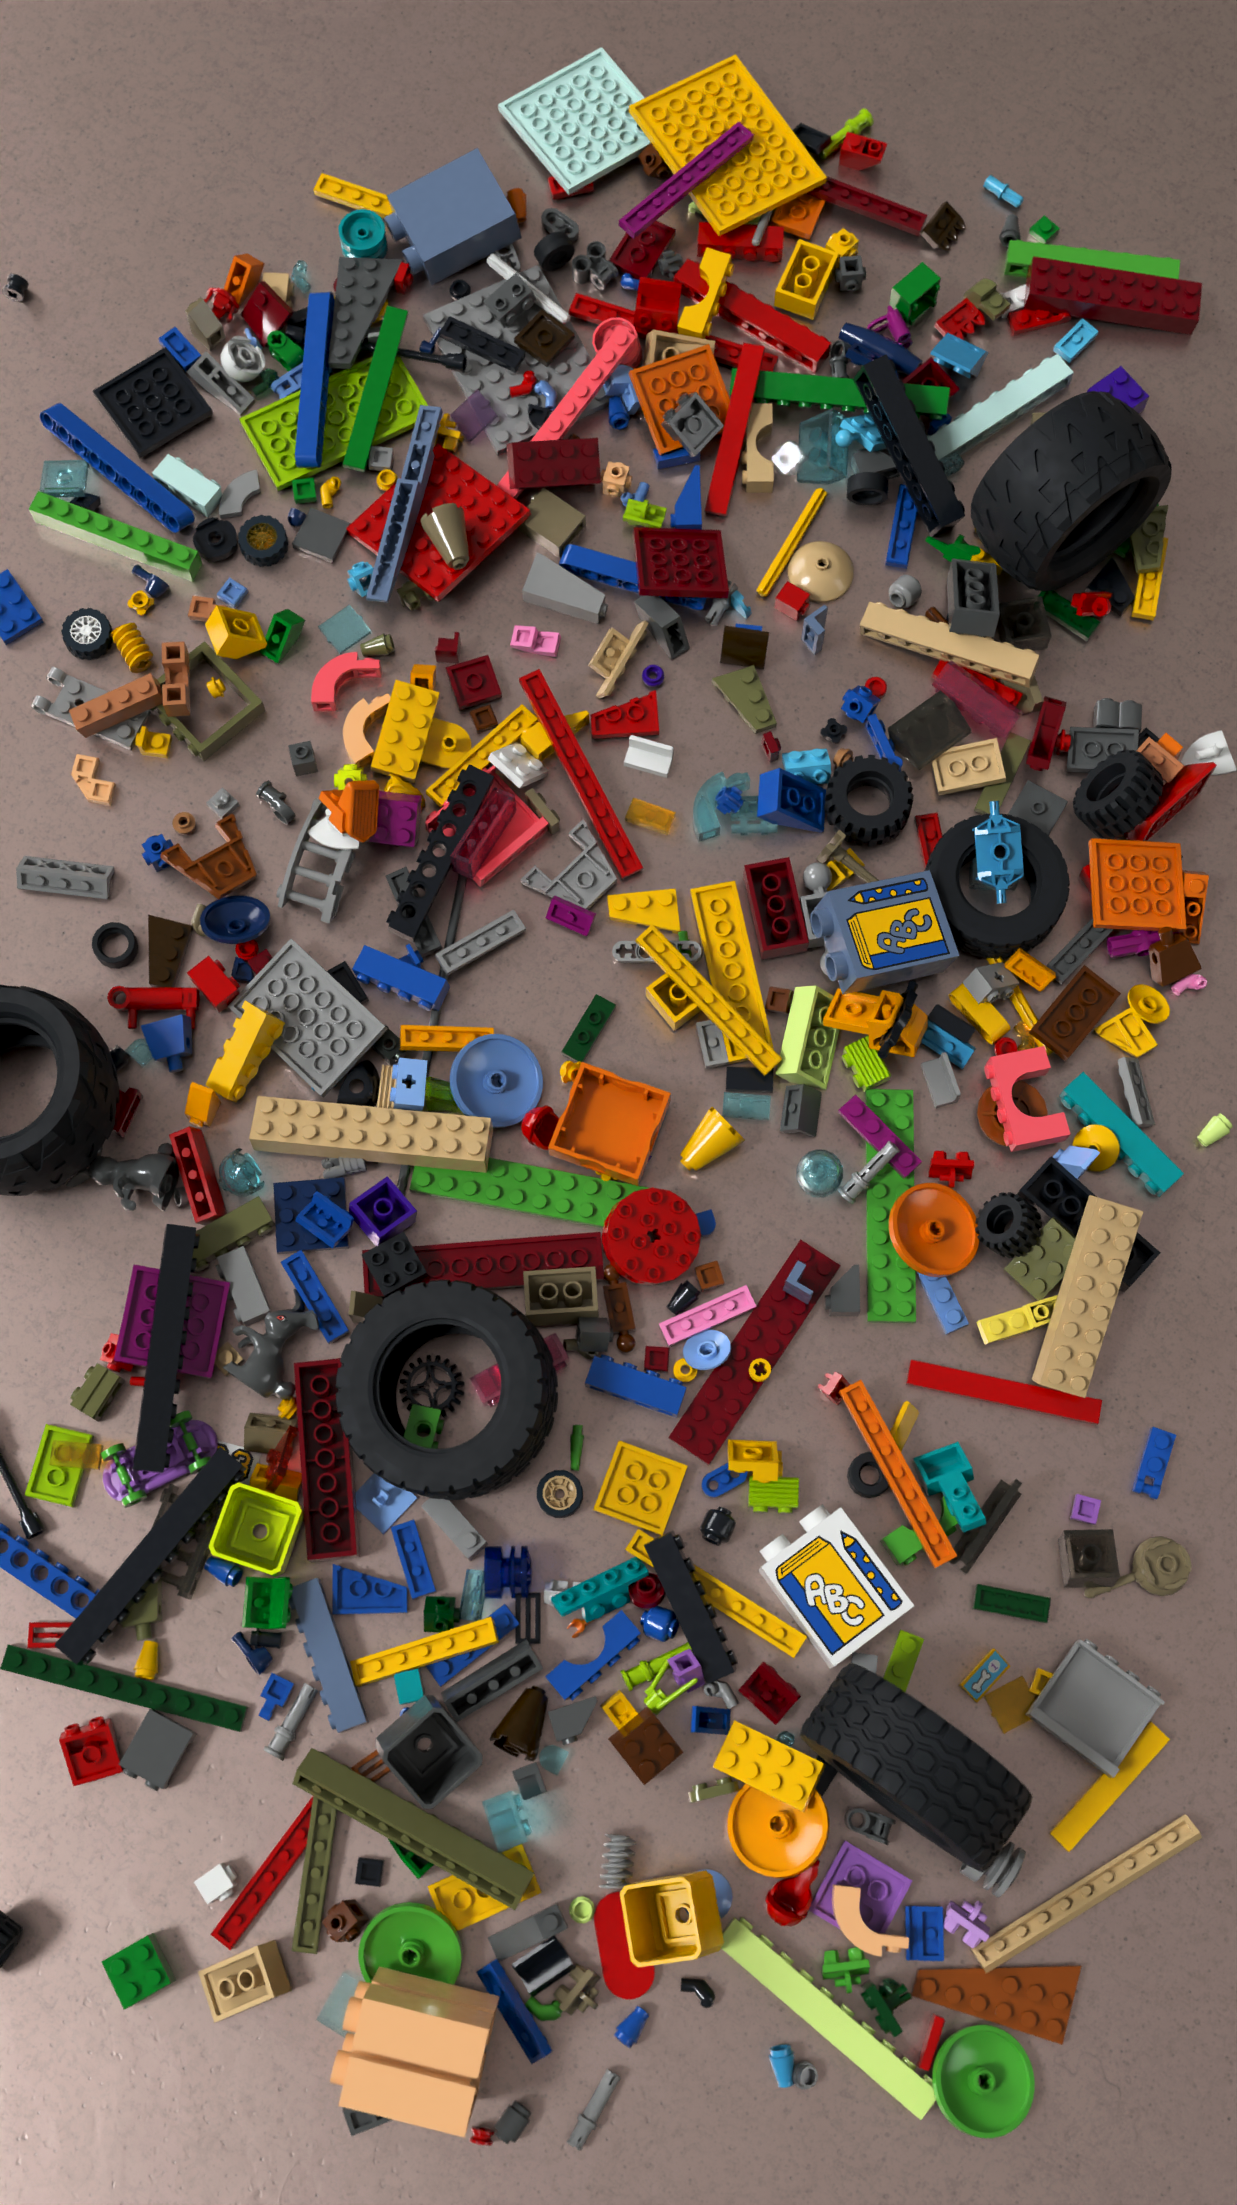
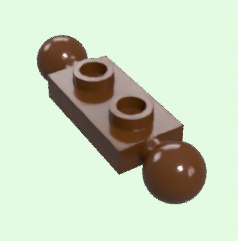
(619, 1309)

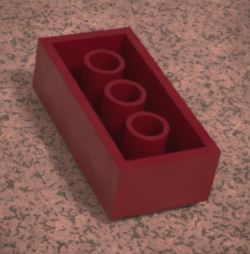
(553, 463)
(775, 908)

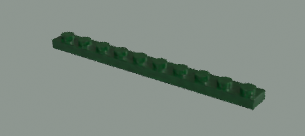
(124, 1688)

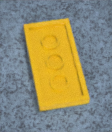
(769, 1766)
(468, 1905)

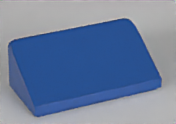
(674, 458)

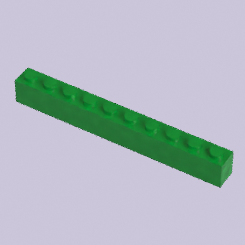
(839, 393)

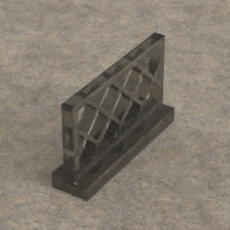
(995, 1511)

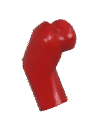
(526, 386)

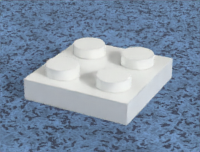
(518, 764)

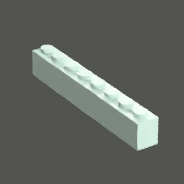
(1002, 407)

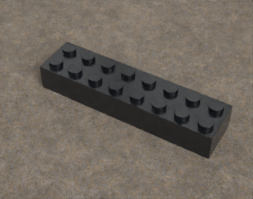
(909, 445)

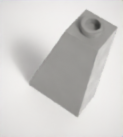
(562, 591)

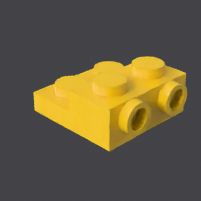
(755, 1456)

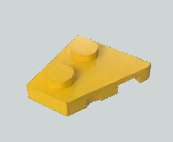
(1127, 1033)

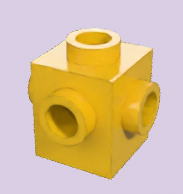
(843, 243)

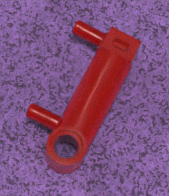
(155, 999)

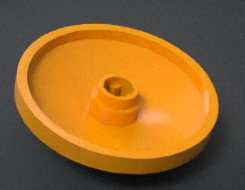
(776, 1836)

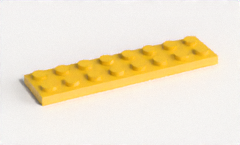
(729, 957)

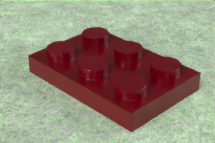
(642, 253)

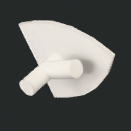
(1211, 749)
(330, 836)

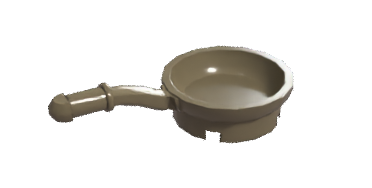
(1158, 1566)

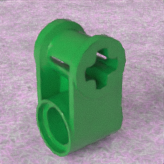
(285, 350)

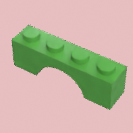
(904, 1543)

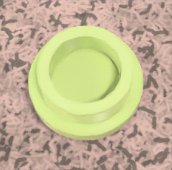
(582, 1909)

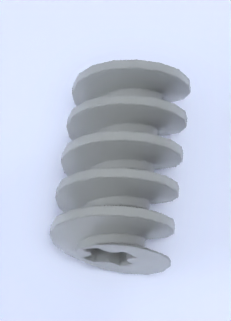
(617, 1861)

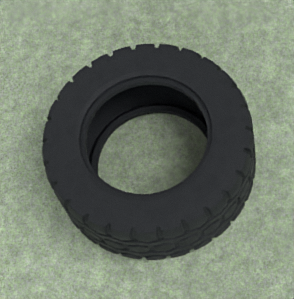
(371, 1376)
(917, 1766)

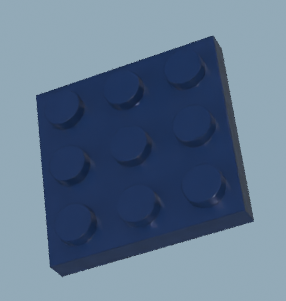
(290, 1200)

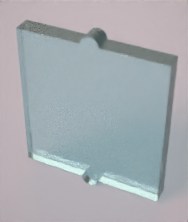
(344, 629)

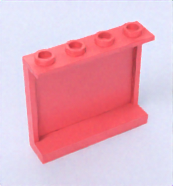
(517, 837)

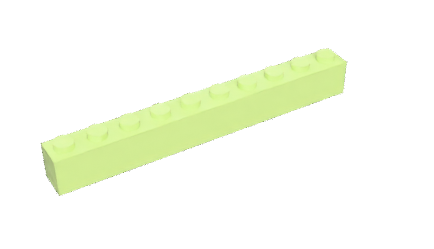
(827, 2018)

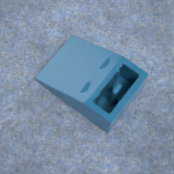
(959, 353)

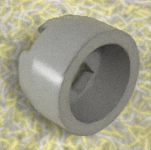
(180, 1196)

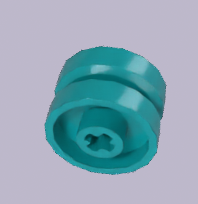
(363, 235)

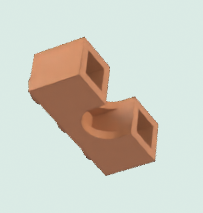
(177, 679)

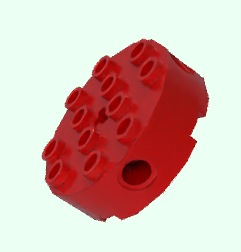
(674, 1231)

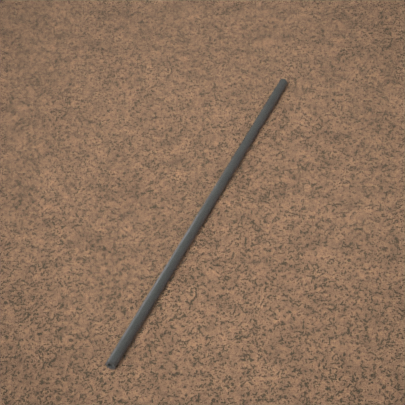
(435, 1015)

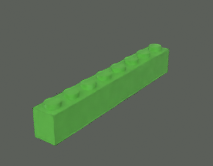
(1021, 253)
(115, 536)

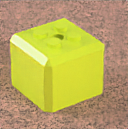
(241, 1513)

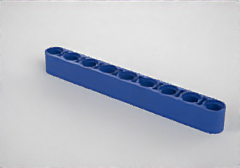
(314, 381)
(117, 467)

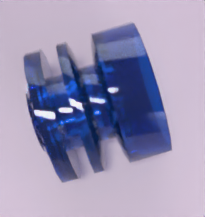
(506, 1572)

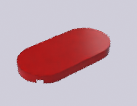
(619, 1973)

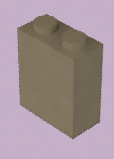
(552, 522)

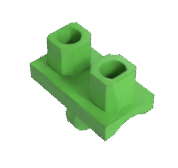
(834, 1969)

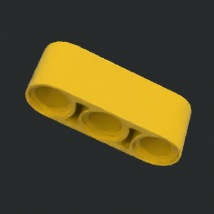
(982, 1016)

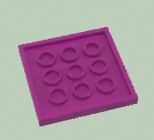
(202, 1328)

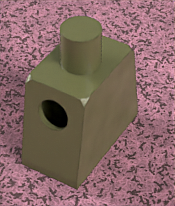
(146, 1612)

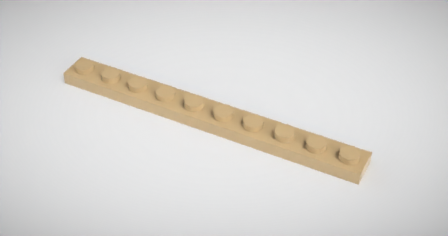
(1086, 1893)

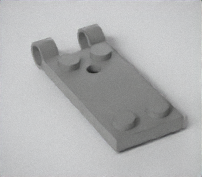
(74, 690)

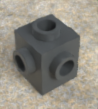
(850, 273)

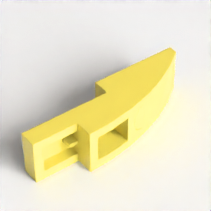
(1017, 1321)

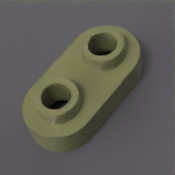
(723, 1787)

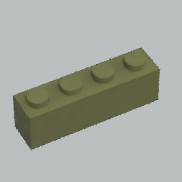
(232, 1231)

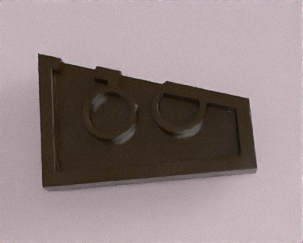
(166, 950)

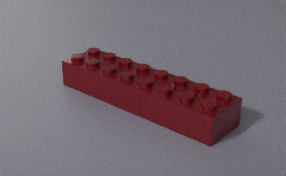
(1113, 295)
(325, 1465)

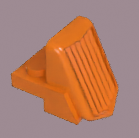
(354, 808)

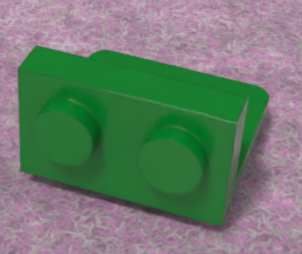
(266, 1603)

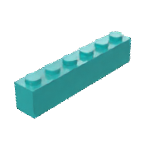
(1136, 1148)

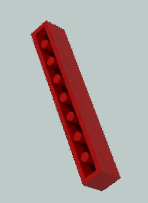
(758, 319)

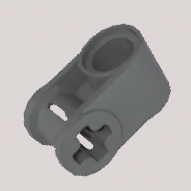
(874, 1825)

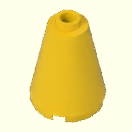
(709, 1141)

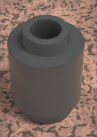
(512, 2122)

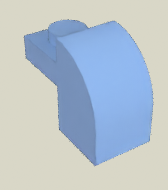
(620, 385)

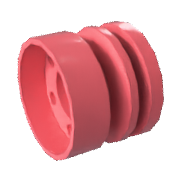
(604, 332)

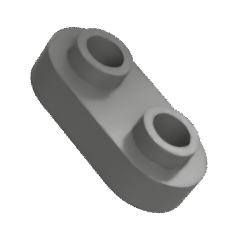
(562, 223)

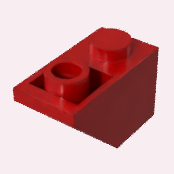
(861, 152)

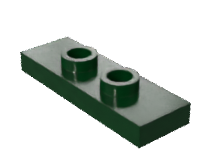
(1062, 612)
(588, 1029)
(1011, 1603)

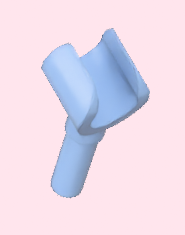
(254, 341)

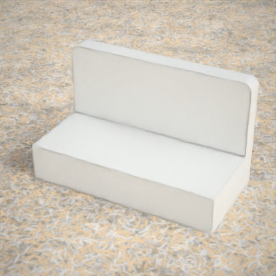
(649, 756)

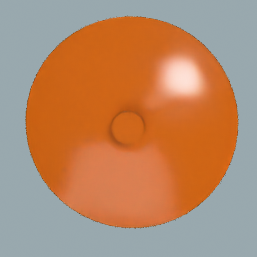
(933, 1230)

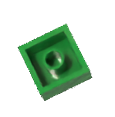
(138, 1971)

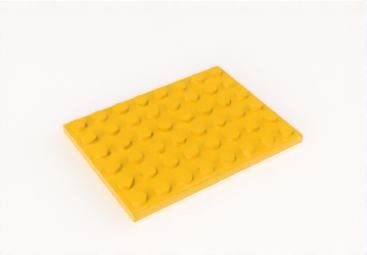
(701, 109)

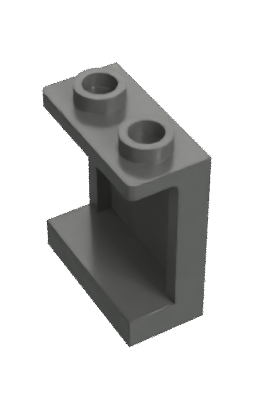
(156, 1749)

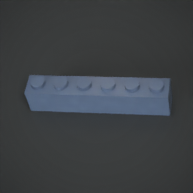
(328, 1656)

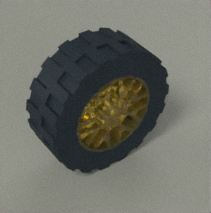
(263, 540)

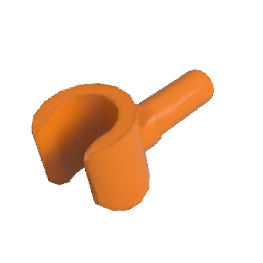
(580, 1625)

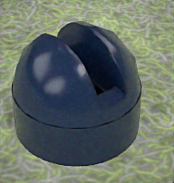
(296, 517)

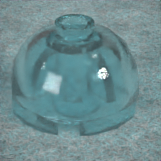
(819, 1173)
(239, 1174)

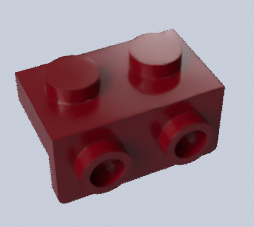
(769, 1692)

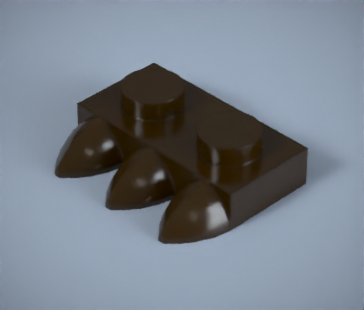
(942, 227)

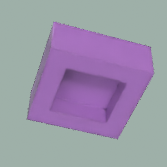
(1085, 1509)

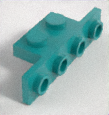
(602, 1592)

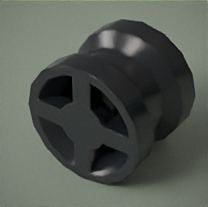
(15, 287)

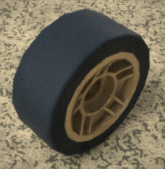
(567, 1483)

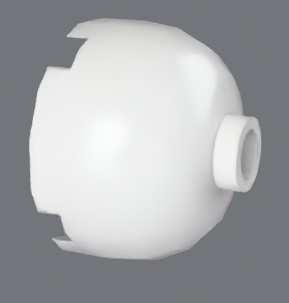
(242, 359)

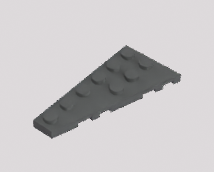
(358, 301)

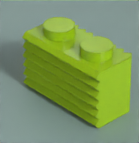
(866, 1064)
(774, 1495)

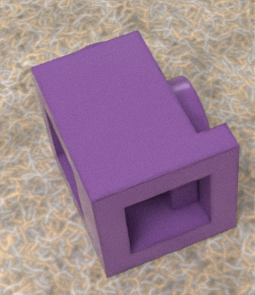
(686, 1668)

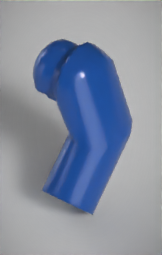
(628, 282)

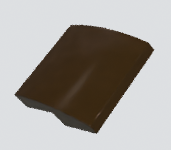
(744, 647)

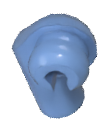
(547, 390)
(640, 494)

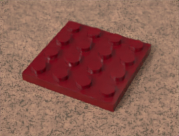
(680, 562)

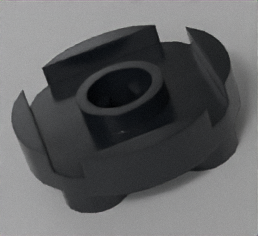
(215, 551)

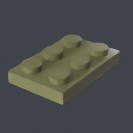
(1045, 1262)

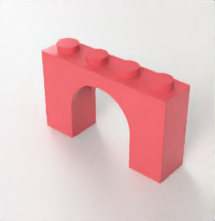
(1020, 1129)

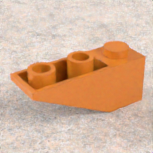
(1195, 892)

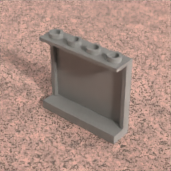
(1095, 1706)

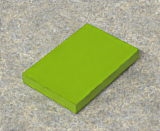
(55, 1482)

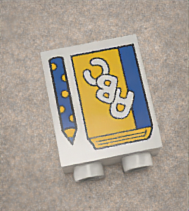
(833, 1584)

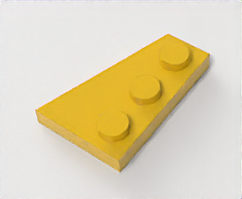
(646, 908)

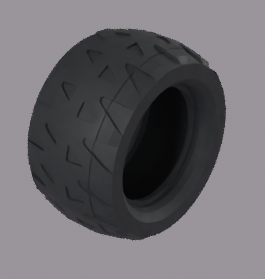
(1070, 490)
(83, 1100)

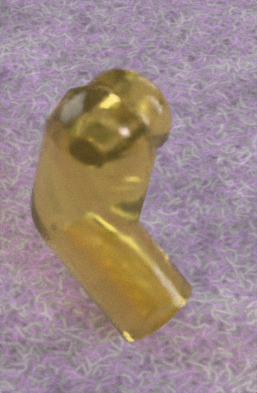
(1028, 1040)

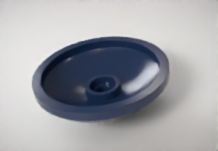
(235, 919)

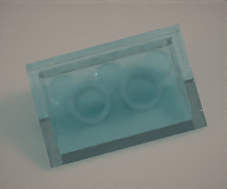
(826, 458)

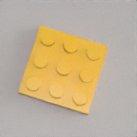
(640, 1488)

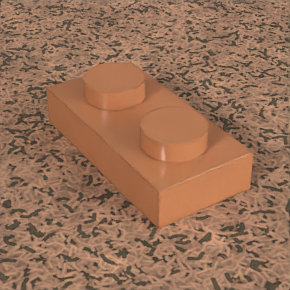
(1162, 760)

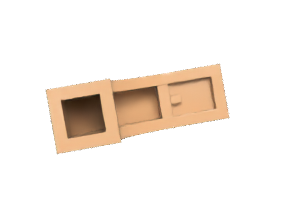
(356, 726)
(847, 1915)

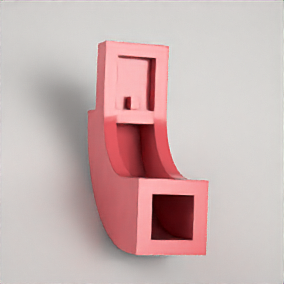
(338, 672)

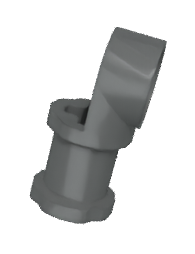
(837, 362)
(276, 802)

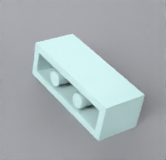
(188, 484)

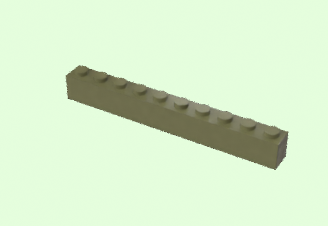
(413, 1828)

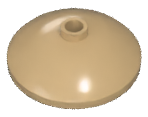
(821, 582)

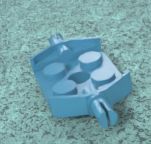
(991, 869)

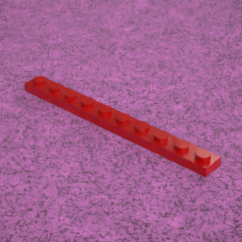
(599, 311)
(580, 774)

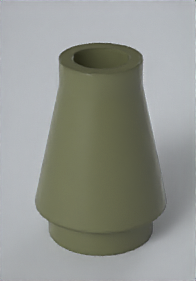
(379, 645)

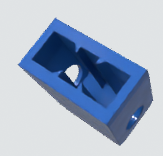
(169, 1040)

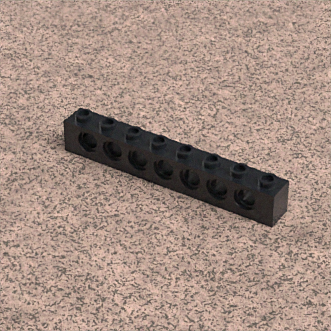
(409, 927)

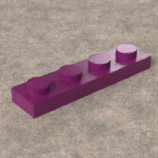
(878, 1135)

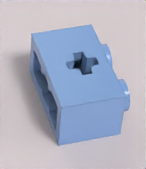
(415, 1072)

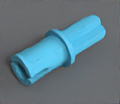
(1003, 191)

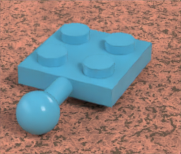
(862, 430)

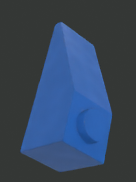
(688, 506)

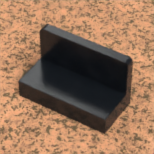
(543, 1965)

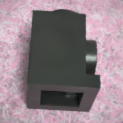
(389, 1054)

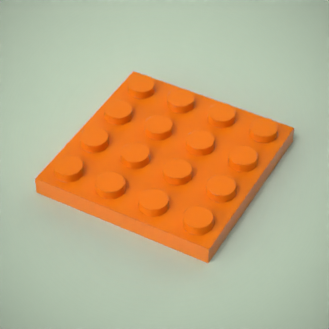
(666, 380)
(1136, 885)

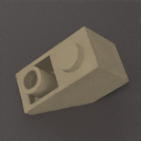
(204, 324)

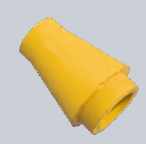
(147, 1662)

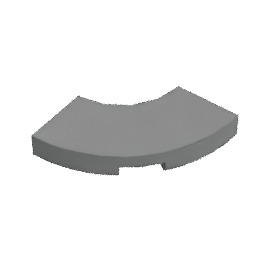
(238, 493)

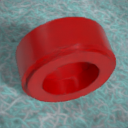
(877, 686)

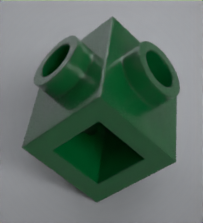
(440, 1614)

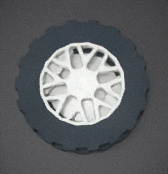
(87, 634)

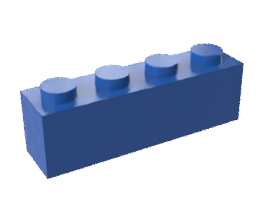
(400, 978)
(635, 1386)

